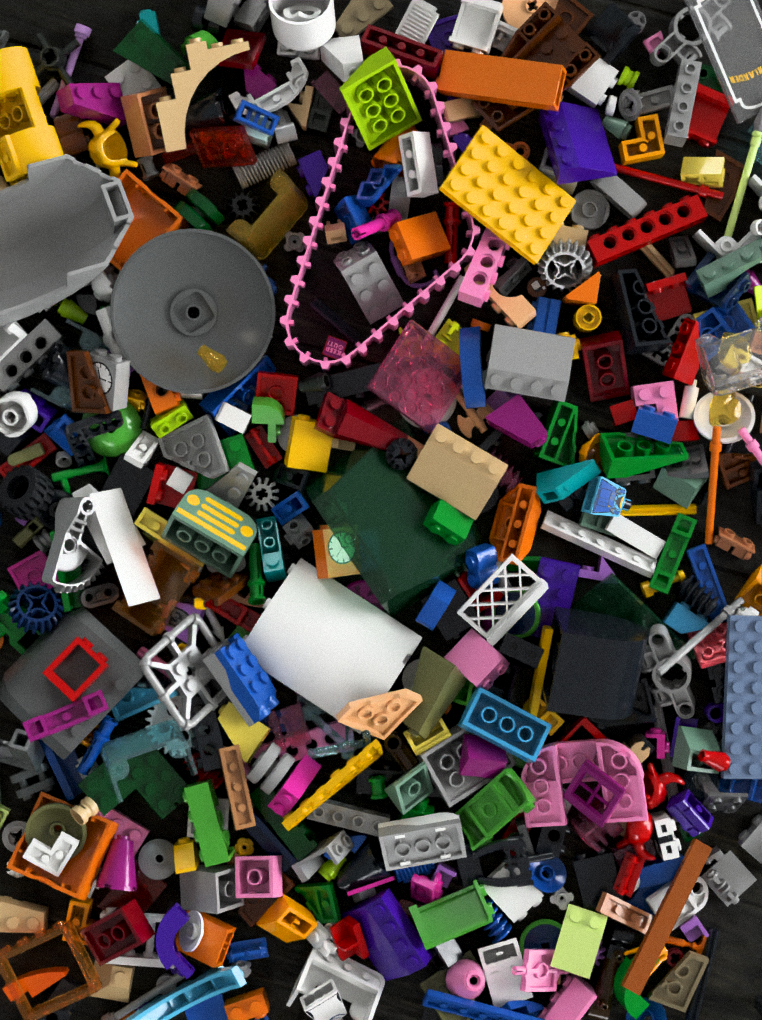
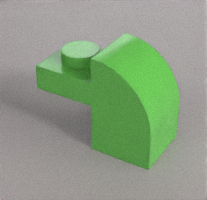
(270, 412)

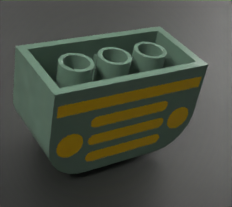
(210, 531)

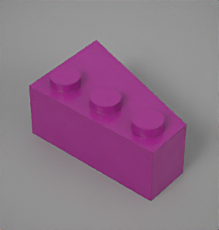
(93, 101)

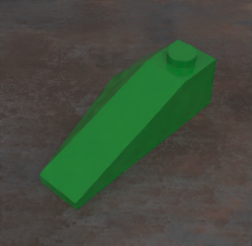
(630, 456)

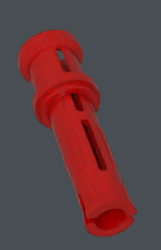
(451, 222)

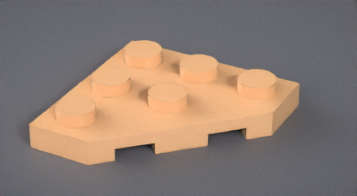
(379, 713)

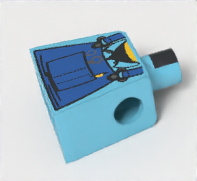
(605, 498)

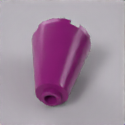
(119, 866)

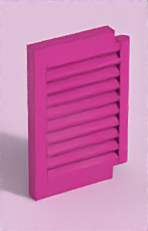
(371, 885)

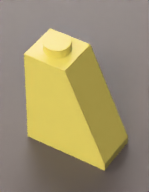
(240, 733)

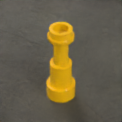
(648, 592)

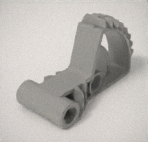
(69, 527)

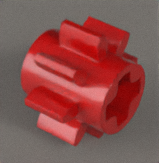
(381, 206)

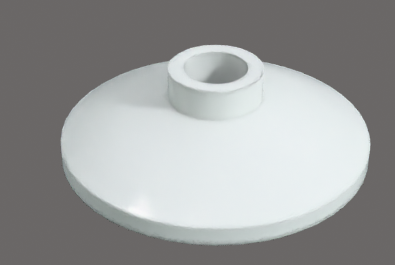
(191, 932)

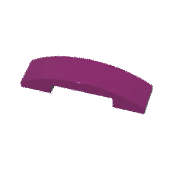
(66, 716)

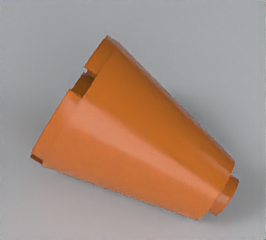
(390, 152)

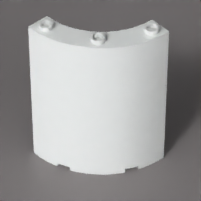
(328, 641)

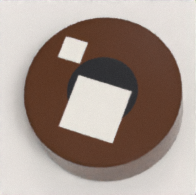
(536, 287)

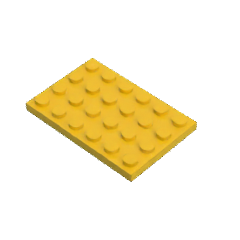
(507, 195)

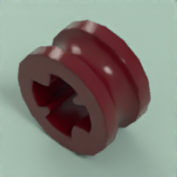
(673, 950)

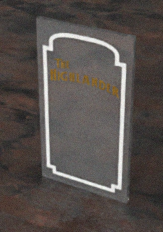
(734, 45)

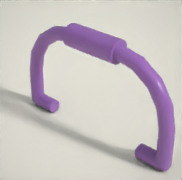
(400, 271)

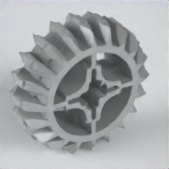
(564, 258)

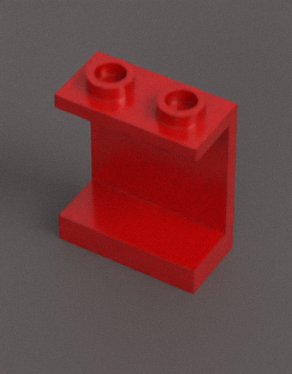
(707, 116)

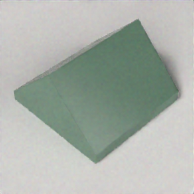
(678, 489)
(410, 788)

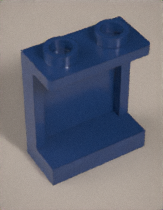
(724, 300)

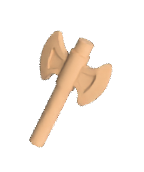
(474, 418)

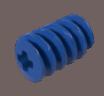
(498, 927)

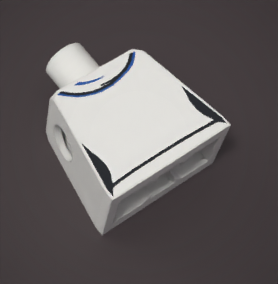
(324, 1002)

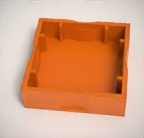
(150, 219)
(80, 870)

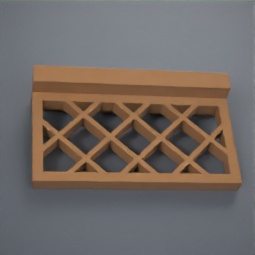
(236, 787)

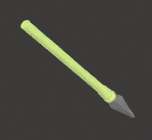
(754, 144)

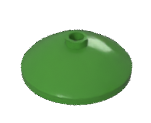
(117, 442)

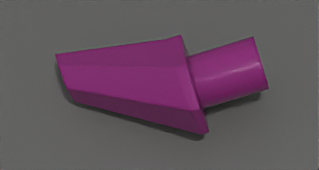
(487, 624)

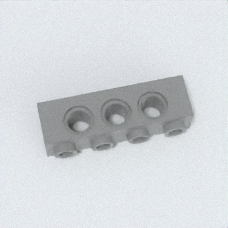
(682, 102)
(28, 344)
(349, 817)

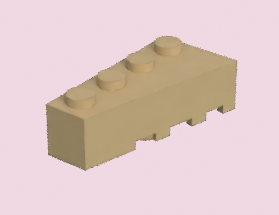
(22, 916)

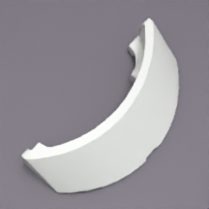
(280, 96)

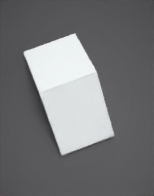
(234, 417)

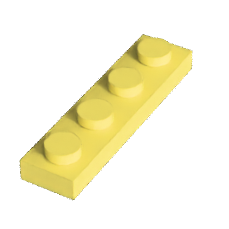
(155, 525)

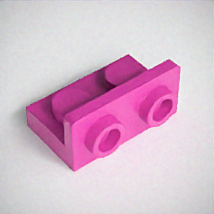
(425, 890)

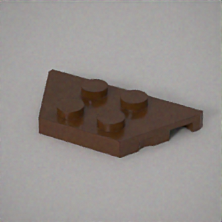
(220, 587)

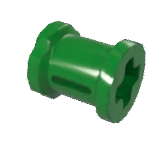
(378, 786)

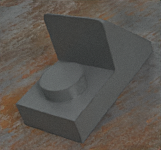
(681, 252)

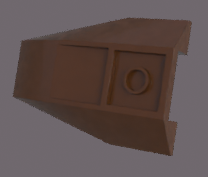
(541, 39)

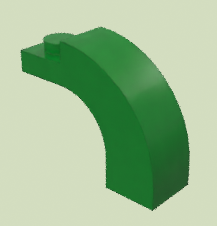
(630, 1001)

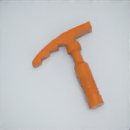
(694, 946)

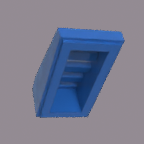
(259, 111)

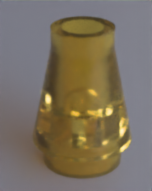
(213, 359)

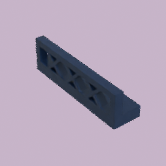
(270, 842)

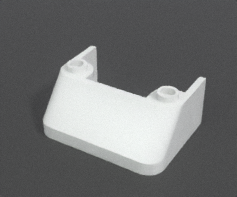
(727, 244)
(353, 980)

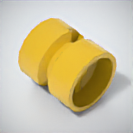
(587, 318)

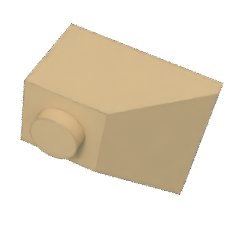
(116, 981)

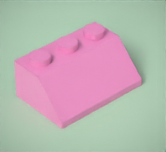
(570, 1001)

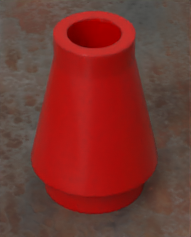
(717, 760)

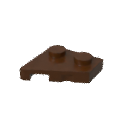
(734, 468)

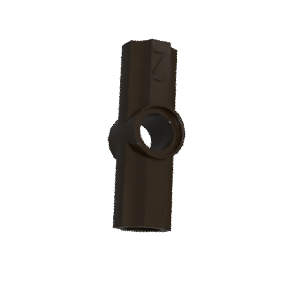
(402, 753)

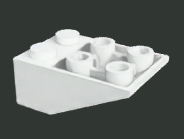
(497, 966)

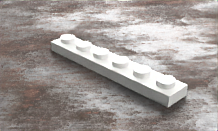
(599, 544)

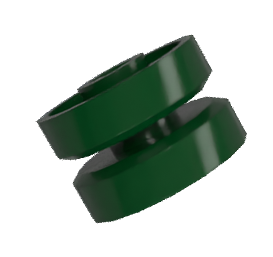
(201, 210)

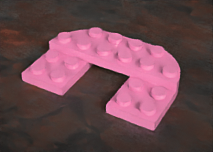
(560, 763)

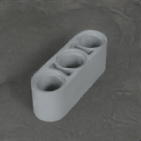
(620, 195)

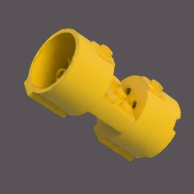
(23, 125)

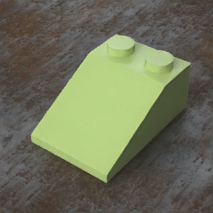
(579, 941)

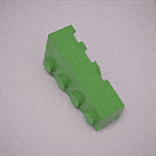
(208, 823)

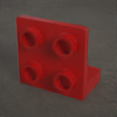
(669, 296)
(161, 492)

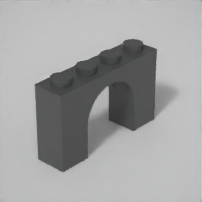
(21, 752)

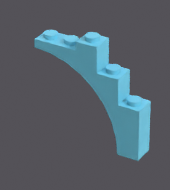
(190, 993)

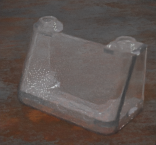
(731, 361)

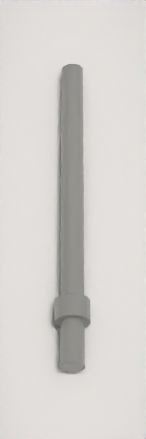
(727, 610)

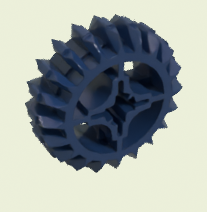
(37, 618)

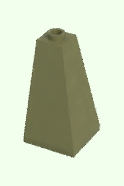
(438, 685)

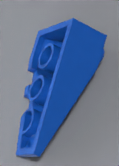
(238, 394)

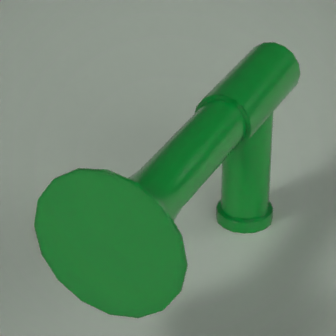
(64, 475)

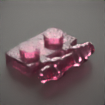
(295, 727)

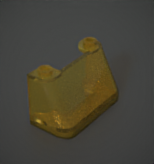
(274, 221)

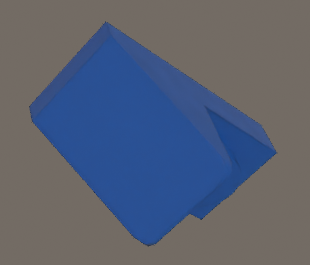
(290, 508)

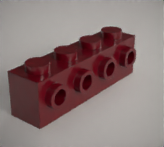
(407, 50)

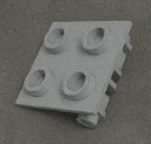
(728, 878)

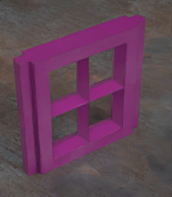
(585, 807)

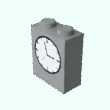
(113, 376)

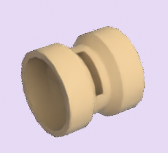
(84, 810)

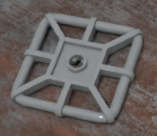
(177, 672)

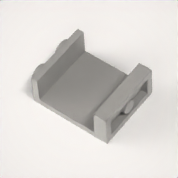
(752, 838)
(337, 848)

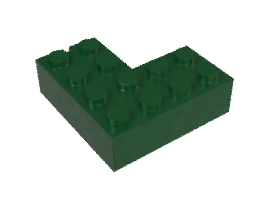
(148, 775)

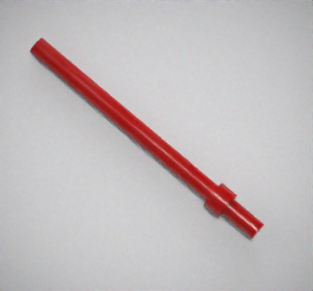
(702, 190)

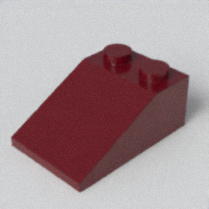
(604, 366)
(117, 932)

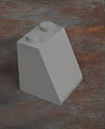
(209, 889)

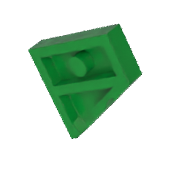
(321, 900)

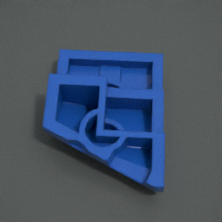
(717, 322)
(750, 786)

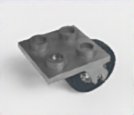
(705, 789)

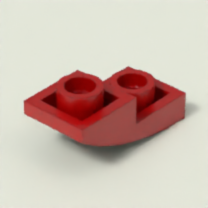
(685, 432)

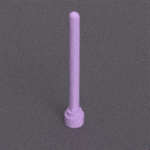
(81, 34)

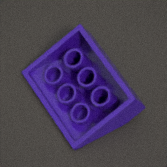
(576, 143)
(390, 936)

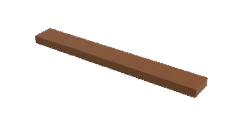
(666, 917)

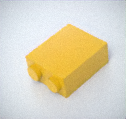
(306, 446)

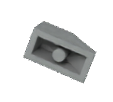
(399, 197)

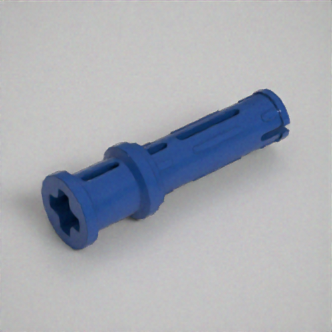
(101, 736)

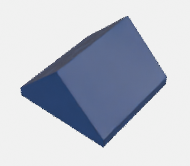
(352, 215)

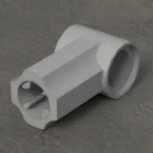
(285, 129)

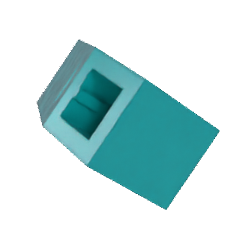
(563, 481)
(271, 549)

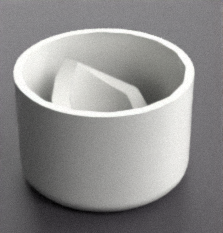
(302, 23)

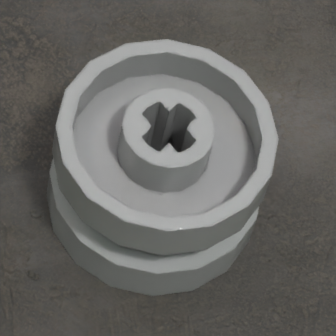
(268, 766)

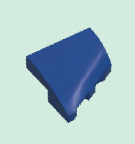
(377, 183)

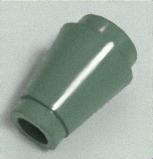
(619, 128)

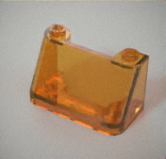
(172, 577)

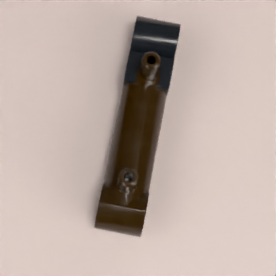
(618, 943)

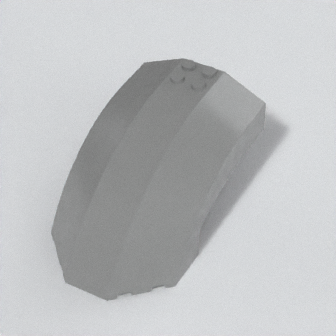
(57, 233)

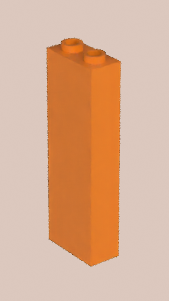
(501, 80)

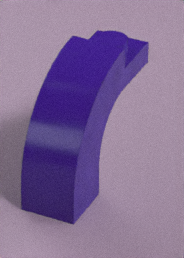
(166, 941)

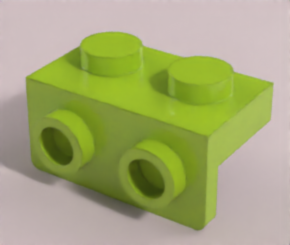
(170, 421)

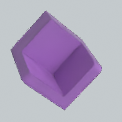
(447, 873)
(693, 929)

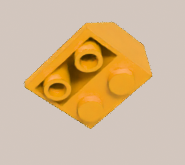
(288, 920)

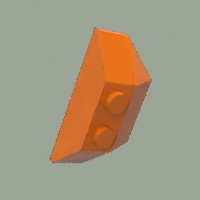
(516, 522)

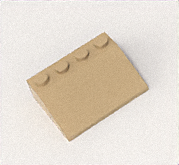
(457, 471)

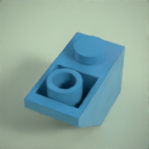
(683, 620)

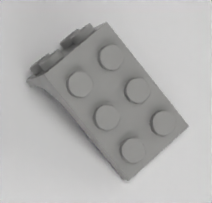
(368, 281)

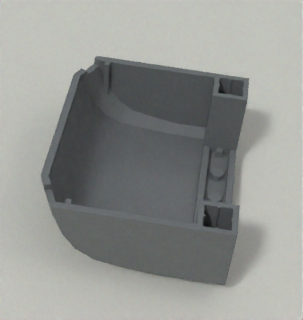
(32, 694)

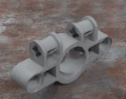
(676, 45)
(663, 690)

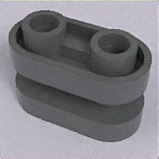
(27, 791)

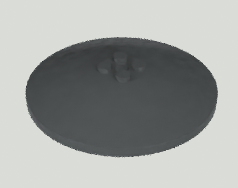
(185, 272)

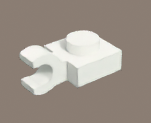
(319, 940)

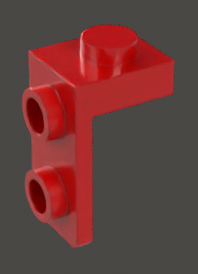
(497, 595)

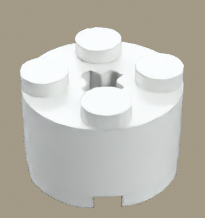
(17, 413)

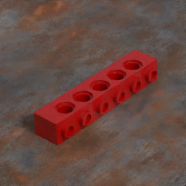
(690, 205)

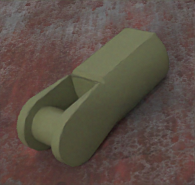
(26, 454)
(27, 533)

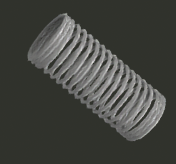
(251, 169)

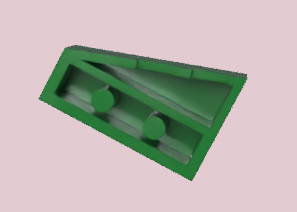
(561, 430)

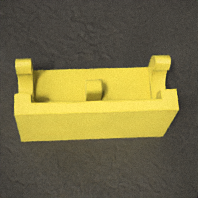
(704, 171)
(437, 735)

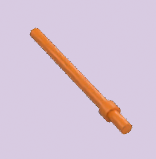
(715, 447)

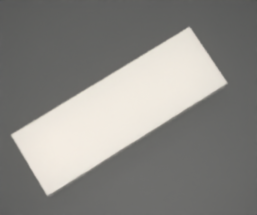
(635, 536)

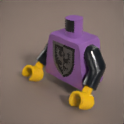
(186, 606)

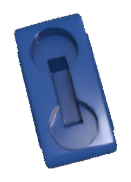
(57, 433)

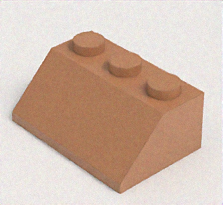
(144, 121)

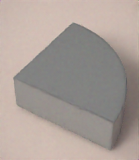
(715, 854)

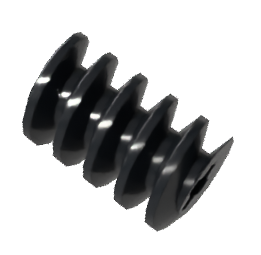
(697, 596)

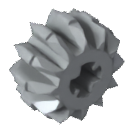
(265, 500)

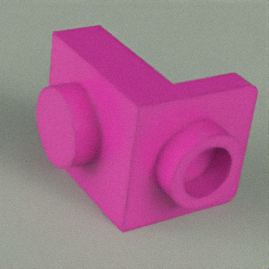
(662, 745)

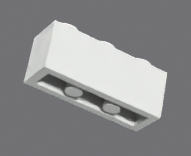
(418, 164)

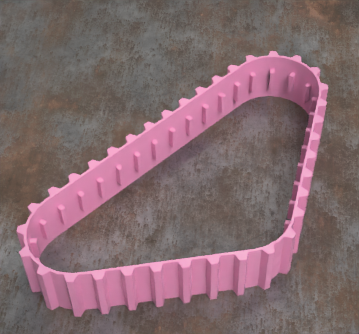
(415, 77)

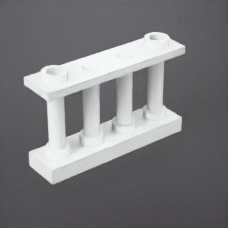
(148, 957)

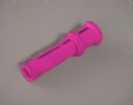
(380, 223)

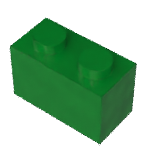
(448, 522)

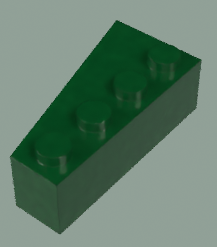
(150, 51)
(299, 839)

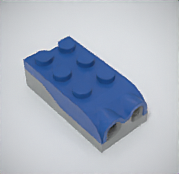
(242, 679)

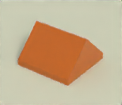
(584, 293)

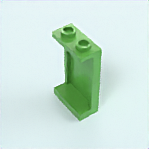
(452, 915)

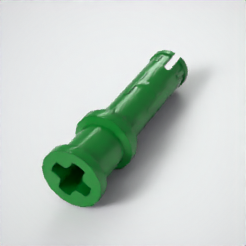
(256, 583)

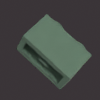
(689, 744)

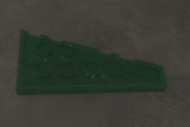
(615, 599)

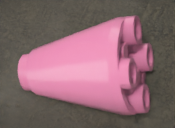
(459, 979)

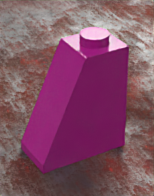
(518, 422)

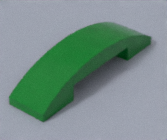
(672, 553)

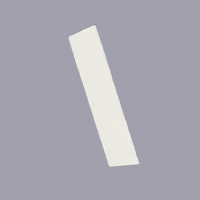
(125, 547)

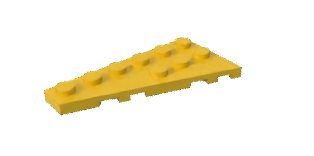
(338, 780)

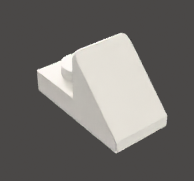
(142, 449)

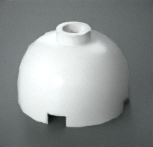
(104, 284)

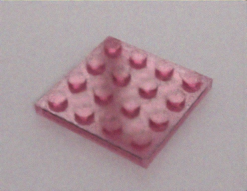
(418, 377)

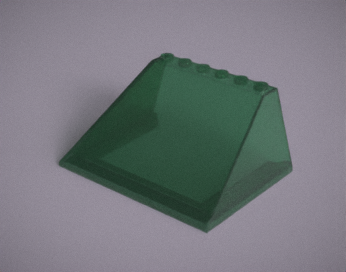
(382, 529)

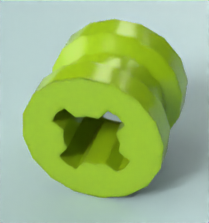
(628, 78)

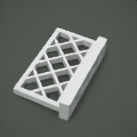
(518, 607)

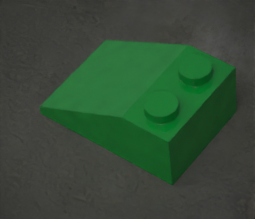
(235, 451)

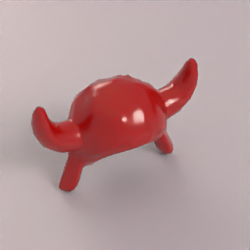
(656, 784)
(637, 834)

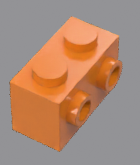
(247, 1005)

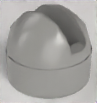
(63, 463)

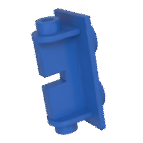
(247, 950)

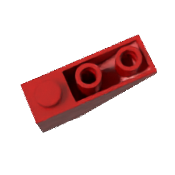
(683, 359)

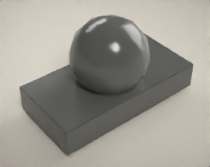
(521, 826)

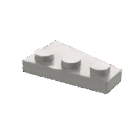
(233, 484)

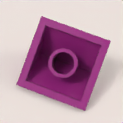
(481, 758)

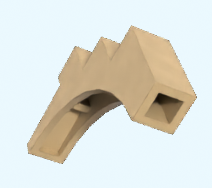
(184, 82)

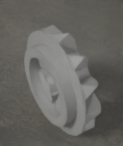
(625, 102)
(8, 837)

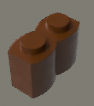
(71, 137)

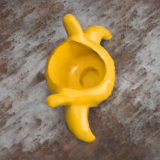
(107, 147)

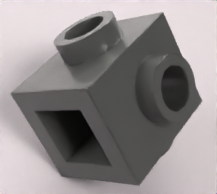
(298, 531)

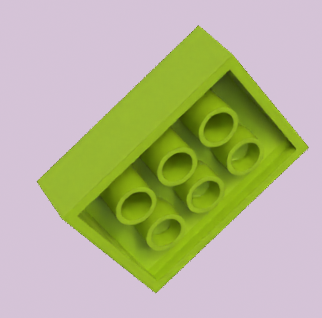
(380, 99)

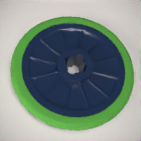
(527, 623)
(538, 933)

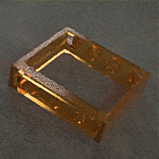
(70, 933)

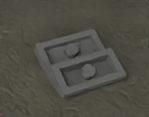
(693, 467)

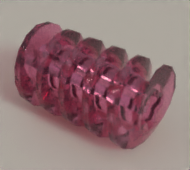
(509, 478)

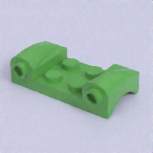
(494, 807)

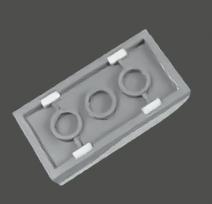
(421, 840)

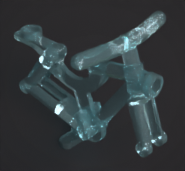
(343, 746)

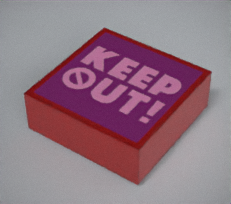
(334, 347)

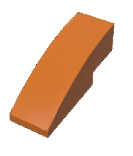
(38, 980)

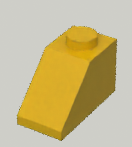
(186, 855)

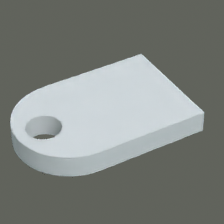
(694, 903)

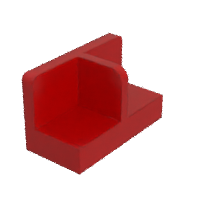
(349, 938)

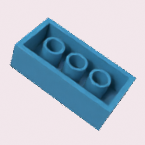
(504, 725)

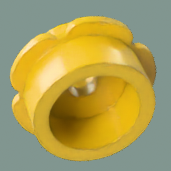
(244, 842)

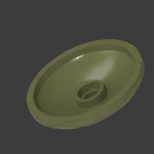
(43, 821)

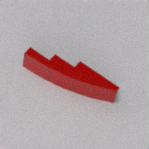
(236, 612)

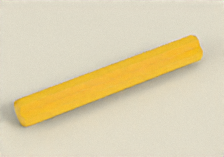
(661, 509)

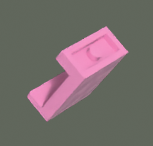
(477, 660)

